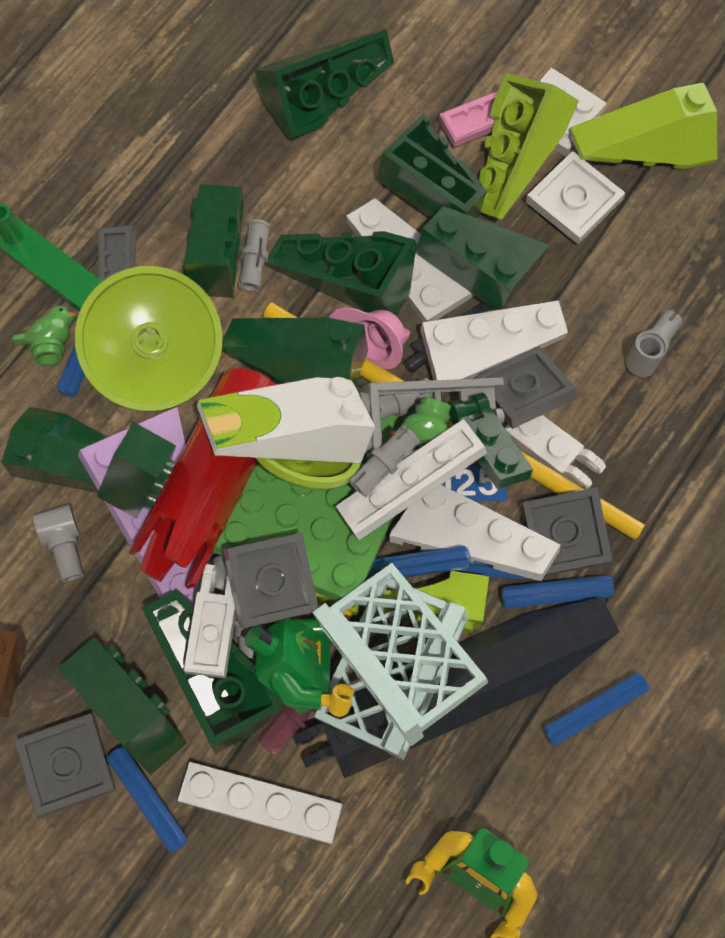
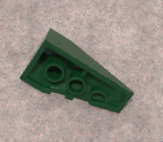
(316, 83)
(354, 269)
(298, 347)
(46, 449)
(224, 707)

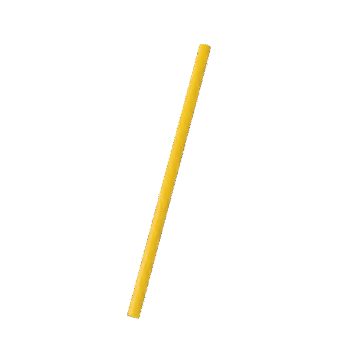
(540, 473)

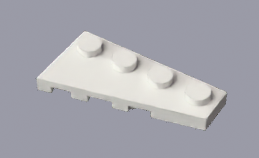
(431, 290)
(481, 341)
(452, 520)

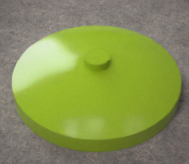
(148, 339)

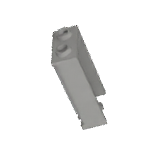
(465, 387)

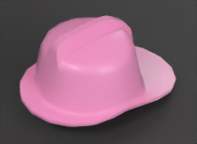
(383, 334)

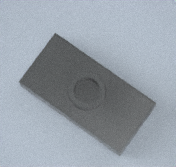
(116, 250)

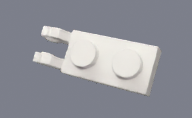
(555, 449)
(211, 629)

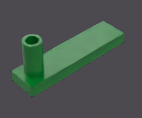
(44, 260)

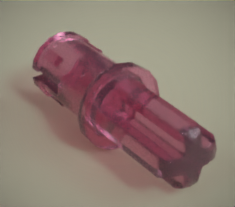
(283, 730)

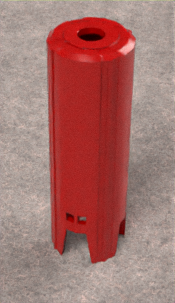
(197, 496)

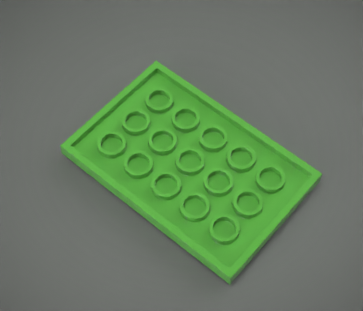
(278, 509)

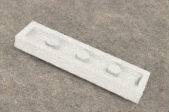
(413, 479)
(260, 803)

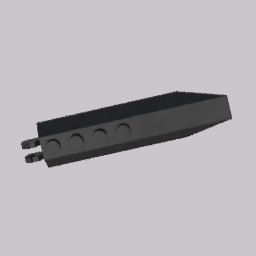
(513, 656)

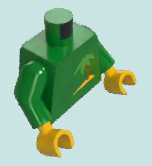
(296, 665)

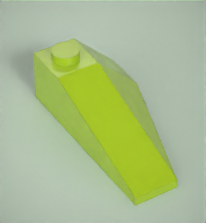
(526, 128)
(664, 128)

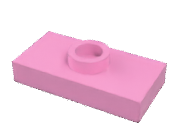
(468, 120)

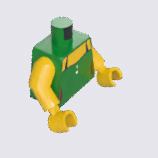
(485, 870)

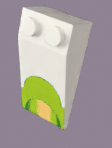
(290, 421)

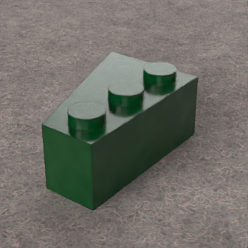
(428, 174)
(215, 239)
(480, 255)
(137, 471)
(121, 704)

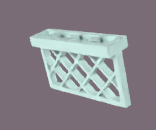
(454, 620)
(377, 678)

